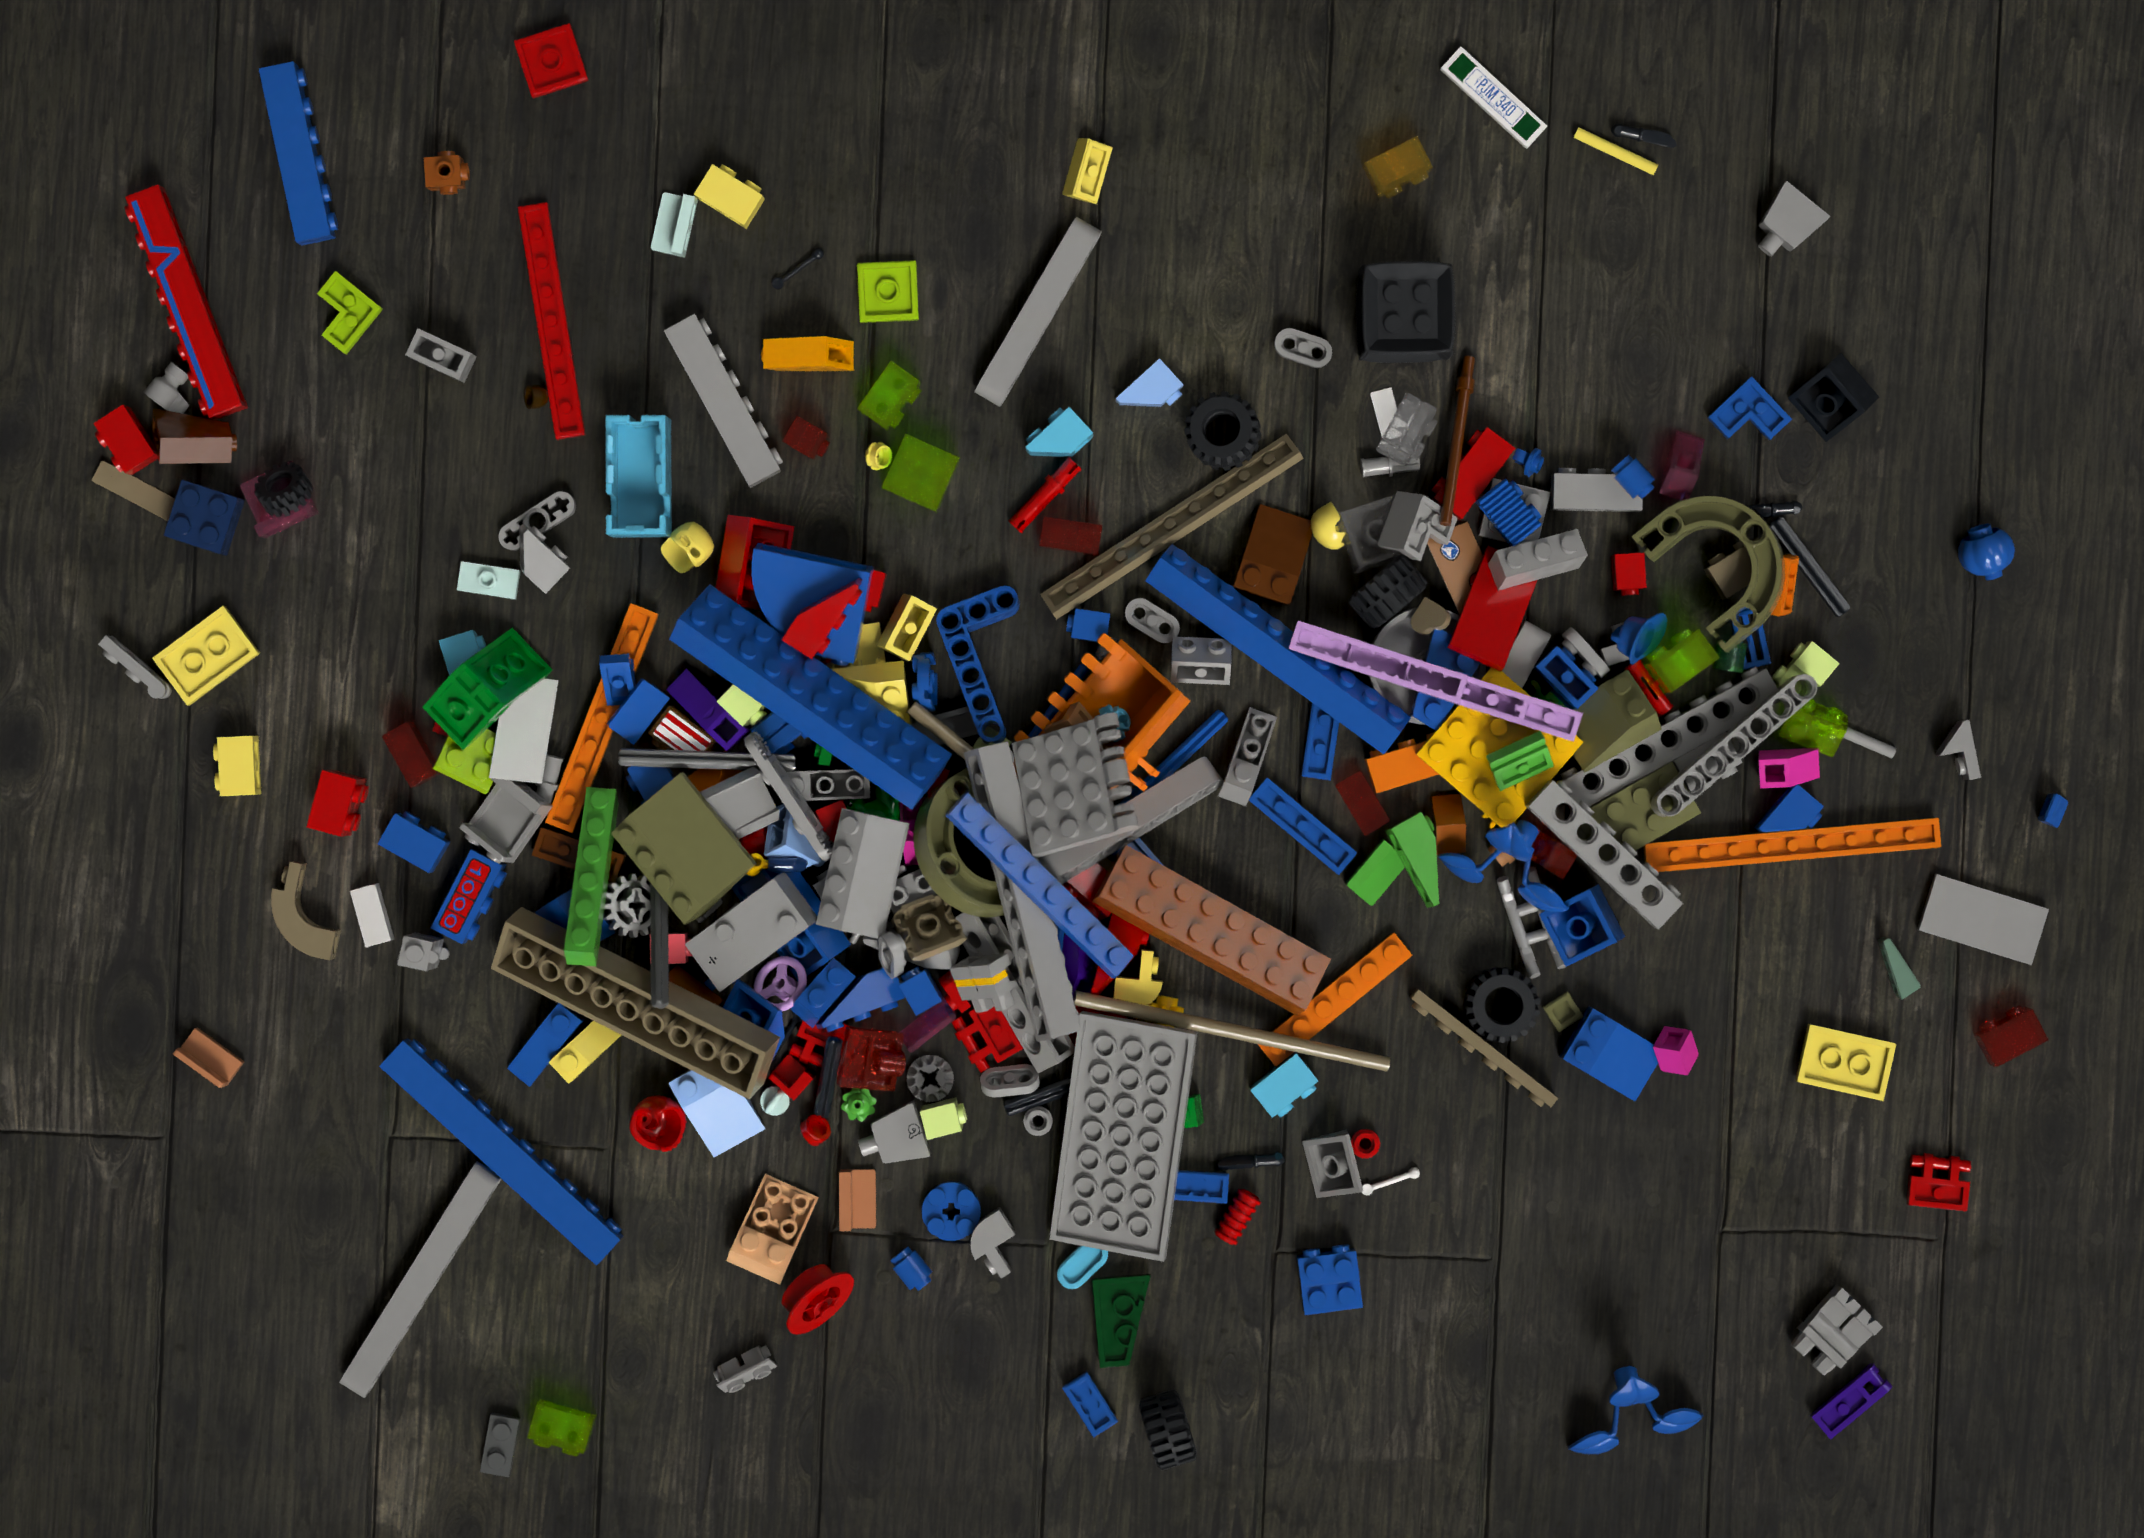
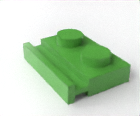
(1520, 760)

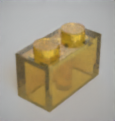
(1398, 167)

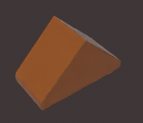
(1449, 823)

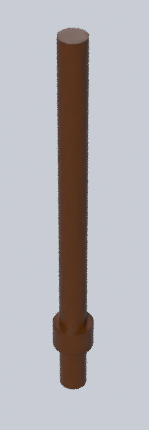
(1464, 387)

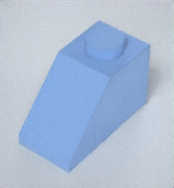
(1152, 388)

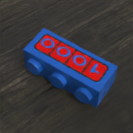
(469, 897)

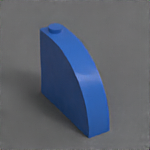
(794, 579)

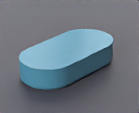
(1080, 1266)

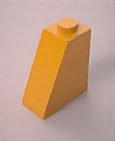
(808, 354)

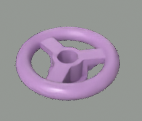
(782, 985)

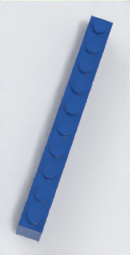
(1268, 644)
(501, 1150)

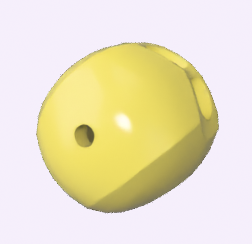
(687, 547)

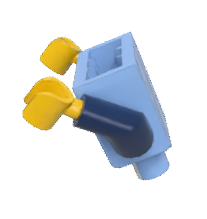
(785, 847)

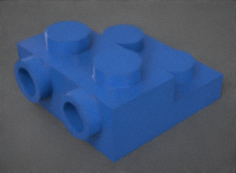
(1329, 1280)

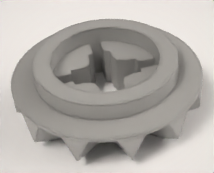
(928, 1064)

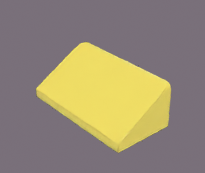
(1087, 170)

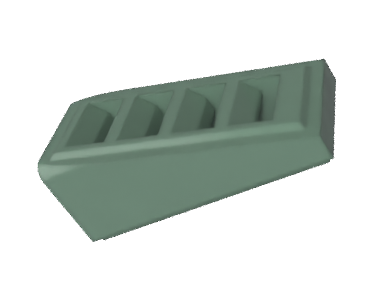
(1900, 974)

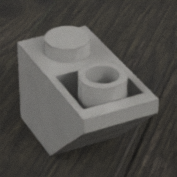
(538, 560)

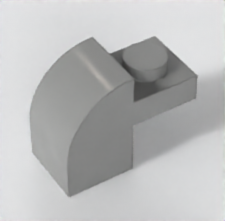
(987, 1235)

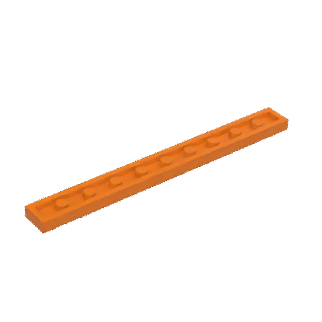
(1793, 845)

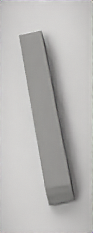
(420, 1279)

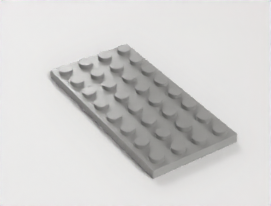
(1123, 1135)

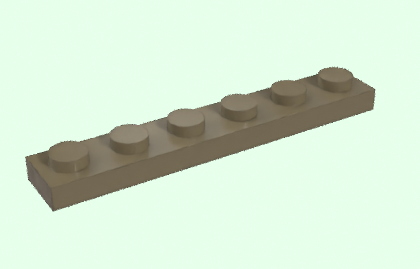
(1472, 1041)

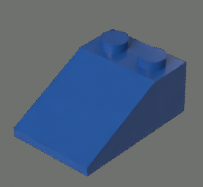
(1611, 1053)

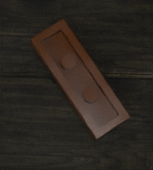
(564, 849)

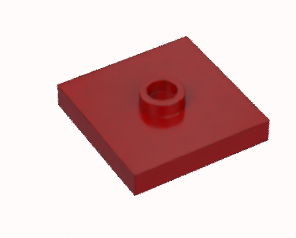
(551, 60)

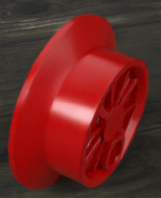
(815, 1297)

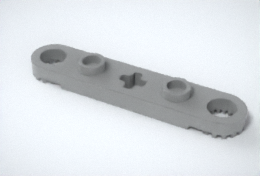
(775, 775)

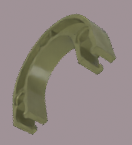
(1765, 555)
(936, 846)

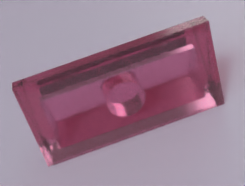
(928, 1025)

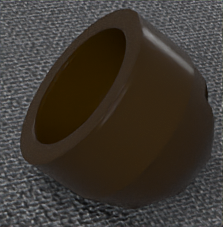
(535, 396)

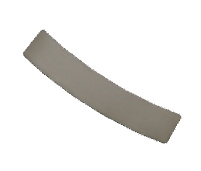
(134, 490)

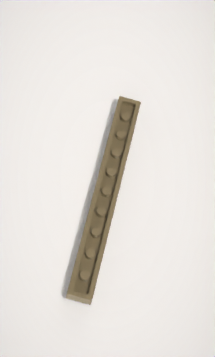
(1171, 526)

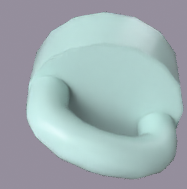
(774, 1101)

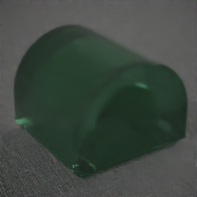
(1731, 661)

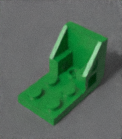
(486, 687)

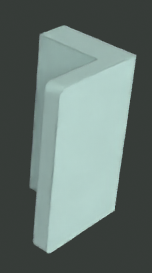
(674, 224)

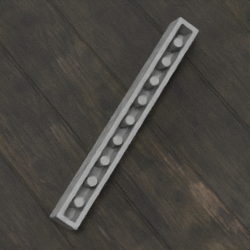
(1030, 929)

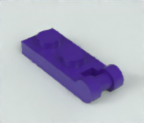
(1850, 1401)

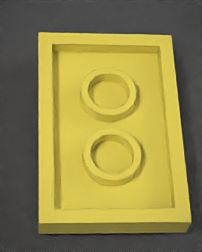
(206, 655)
(1845, 1062)

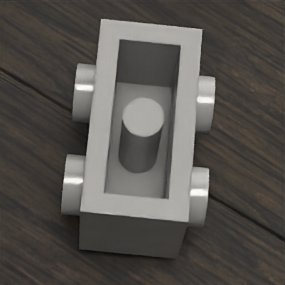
(1200, 660)

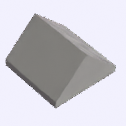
(1332, 1165)

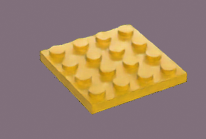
(1460, 752)

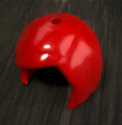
(658, 1123)

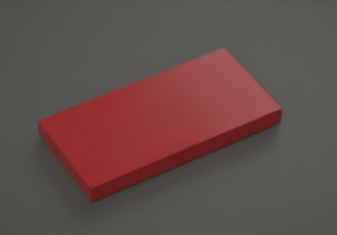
(1490, 617)

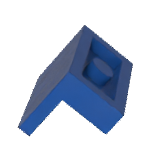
(638, 711)

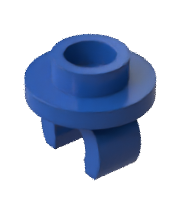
(1532, 462)

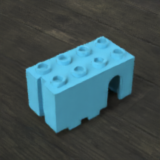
(639, 476)

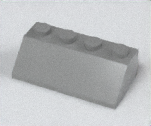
(862, 873)

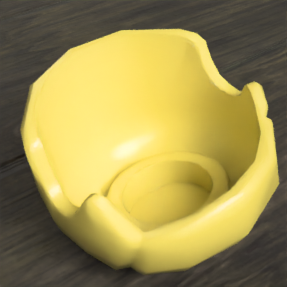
(1324, 527)

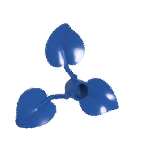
(1517, 842)
(1632, 1391)

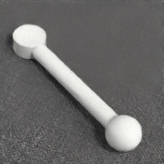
(1368, 1189)

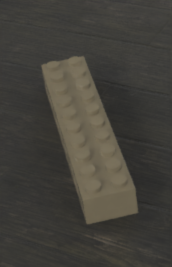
(620, 998)

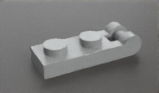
(136, 668)

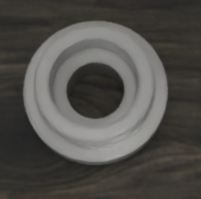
(1038, 1130)

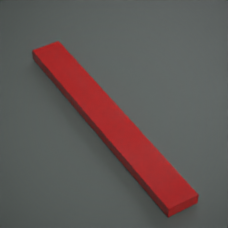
(551, 321)

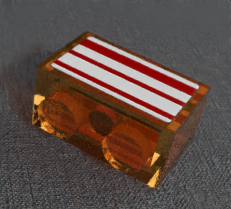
(679, 732)

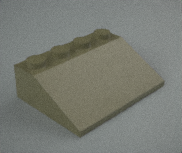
(684, 848)

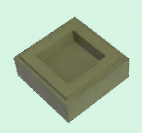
(1562, 1011)

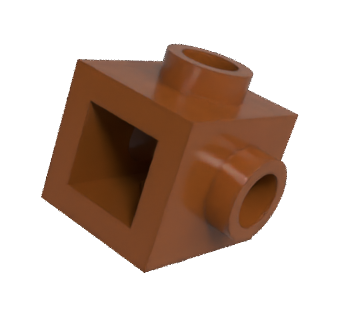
(436, 168)

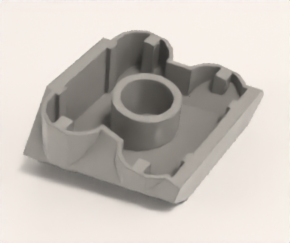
(743, 803)

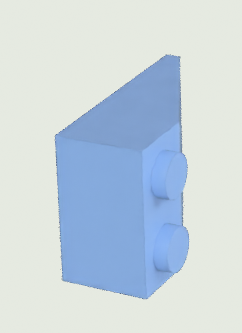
(716, 1112)

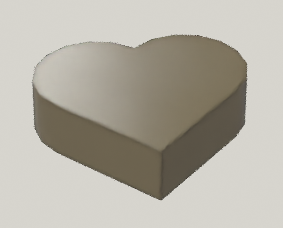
(1429, 617)

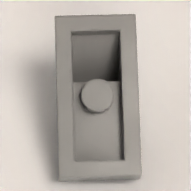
(1961, 741)

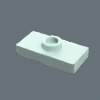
(488, 580)

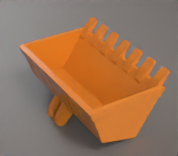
(1125, 682)

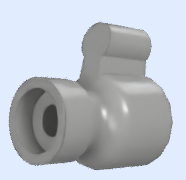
(164, 389)

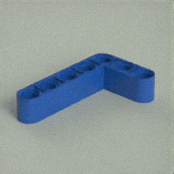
(970, 660)

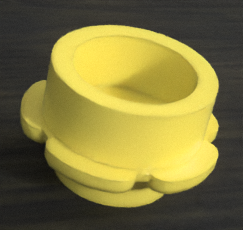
(878, 456)

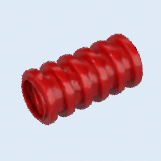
(1237, 1216)

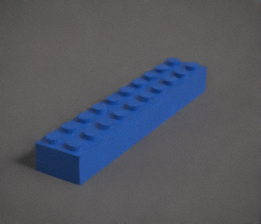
(810, 696)

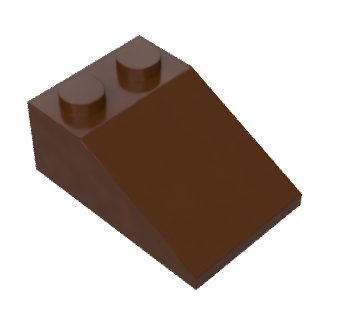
(1274, 555)

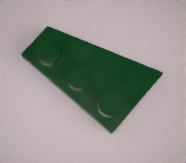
(1118, 1314)

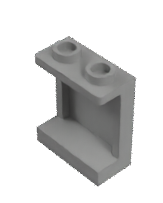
(506, 820)

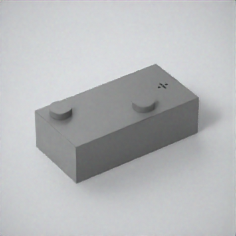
(751, 931)

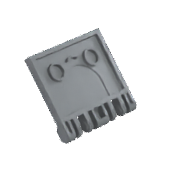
(1069, 784)

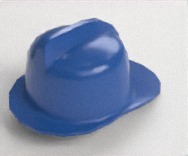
(1640, 636)

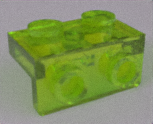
(1816, 727)

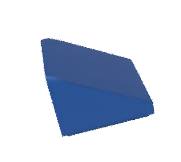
(2053, 810)

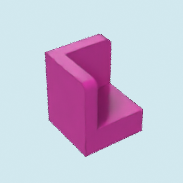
(1675, 1050)

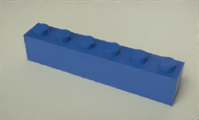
(297, 153)

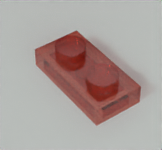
(1362, 803)

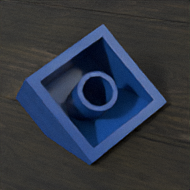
(1584, 927)

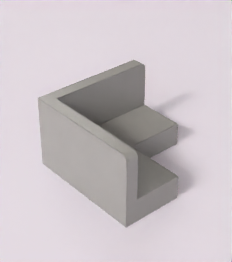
(1411, 523)

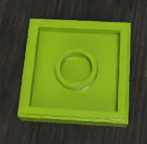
(888, 291)

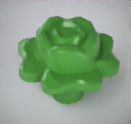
(858, 1104)

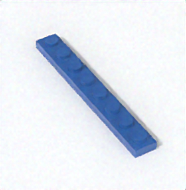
(1039, 885)

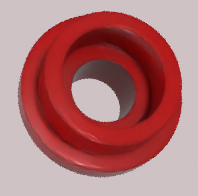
(1371, 1150)

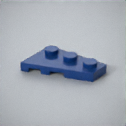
(1430, 709)

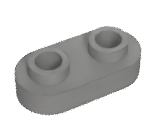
(1303, 346)
(1152, 620)
(1576, 644)
(892, 954)
(1009, 1080)

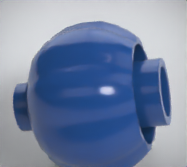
(1986, 551)

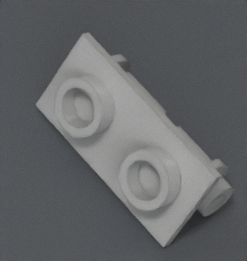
(734, 1376)

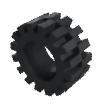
(283, 489)

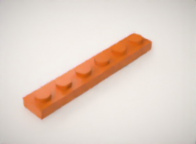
(1341, 994)

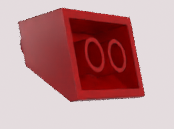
(735, 564)

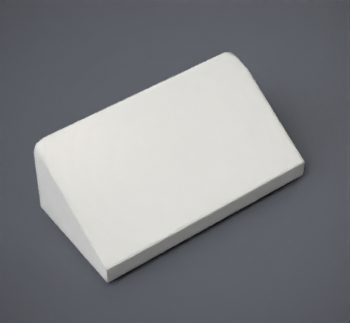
(372, 915)

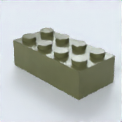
(1631, 812)

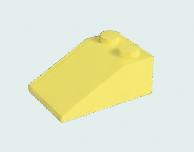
(883, 683)

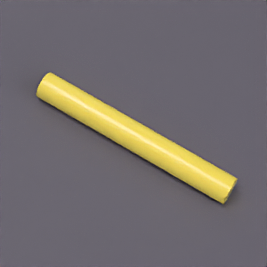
(1615, 151)

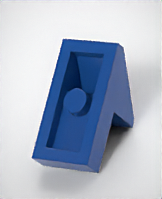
(617, 677)

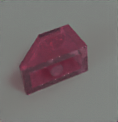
(1682, 466)

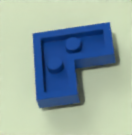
(1751, 404)

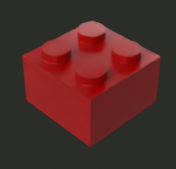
(337, 803)

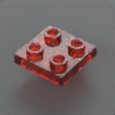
(871, 1059)

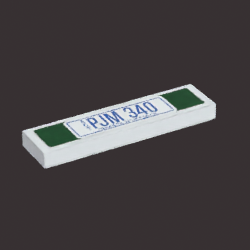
(1493, 97)

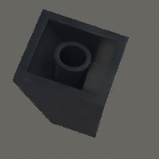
(1833, 397)

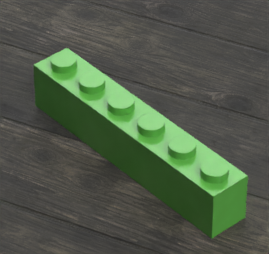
(591, 877)

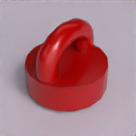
(815, 1130)

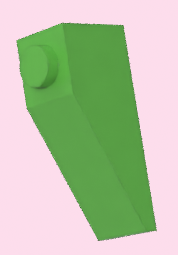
(1416, 848)

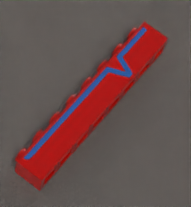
(186, 302)

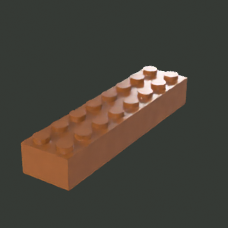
(1211, 930)

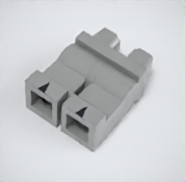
(1836, 1328)

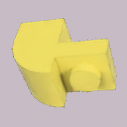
(1141, 989)

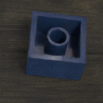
(204, 517)

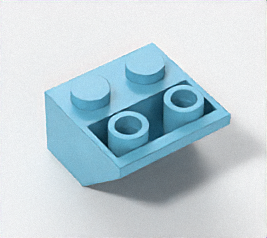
(1061, 438)

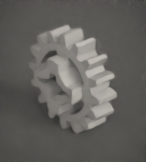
(632, 917)

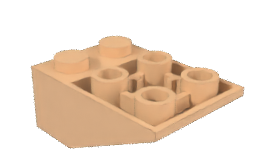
(772, 1229)

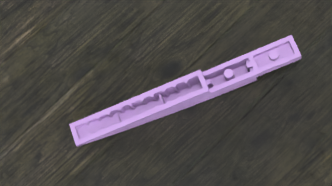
(1435, 681)

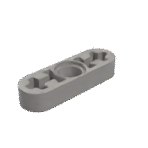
(549, 524)

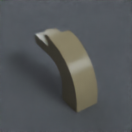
(293, 922)

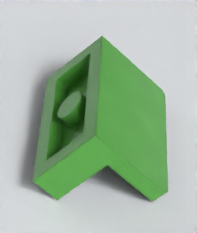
(1376, 873)

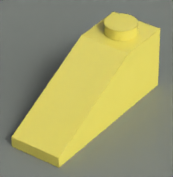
(583, 1050)

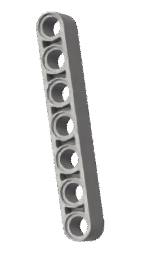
(1038, 311)
(1747, 739)
(1151, 808)

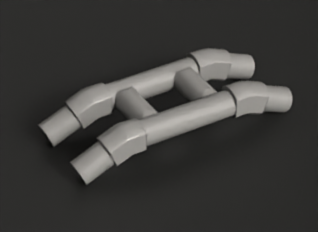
(1522, 938)

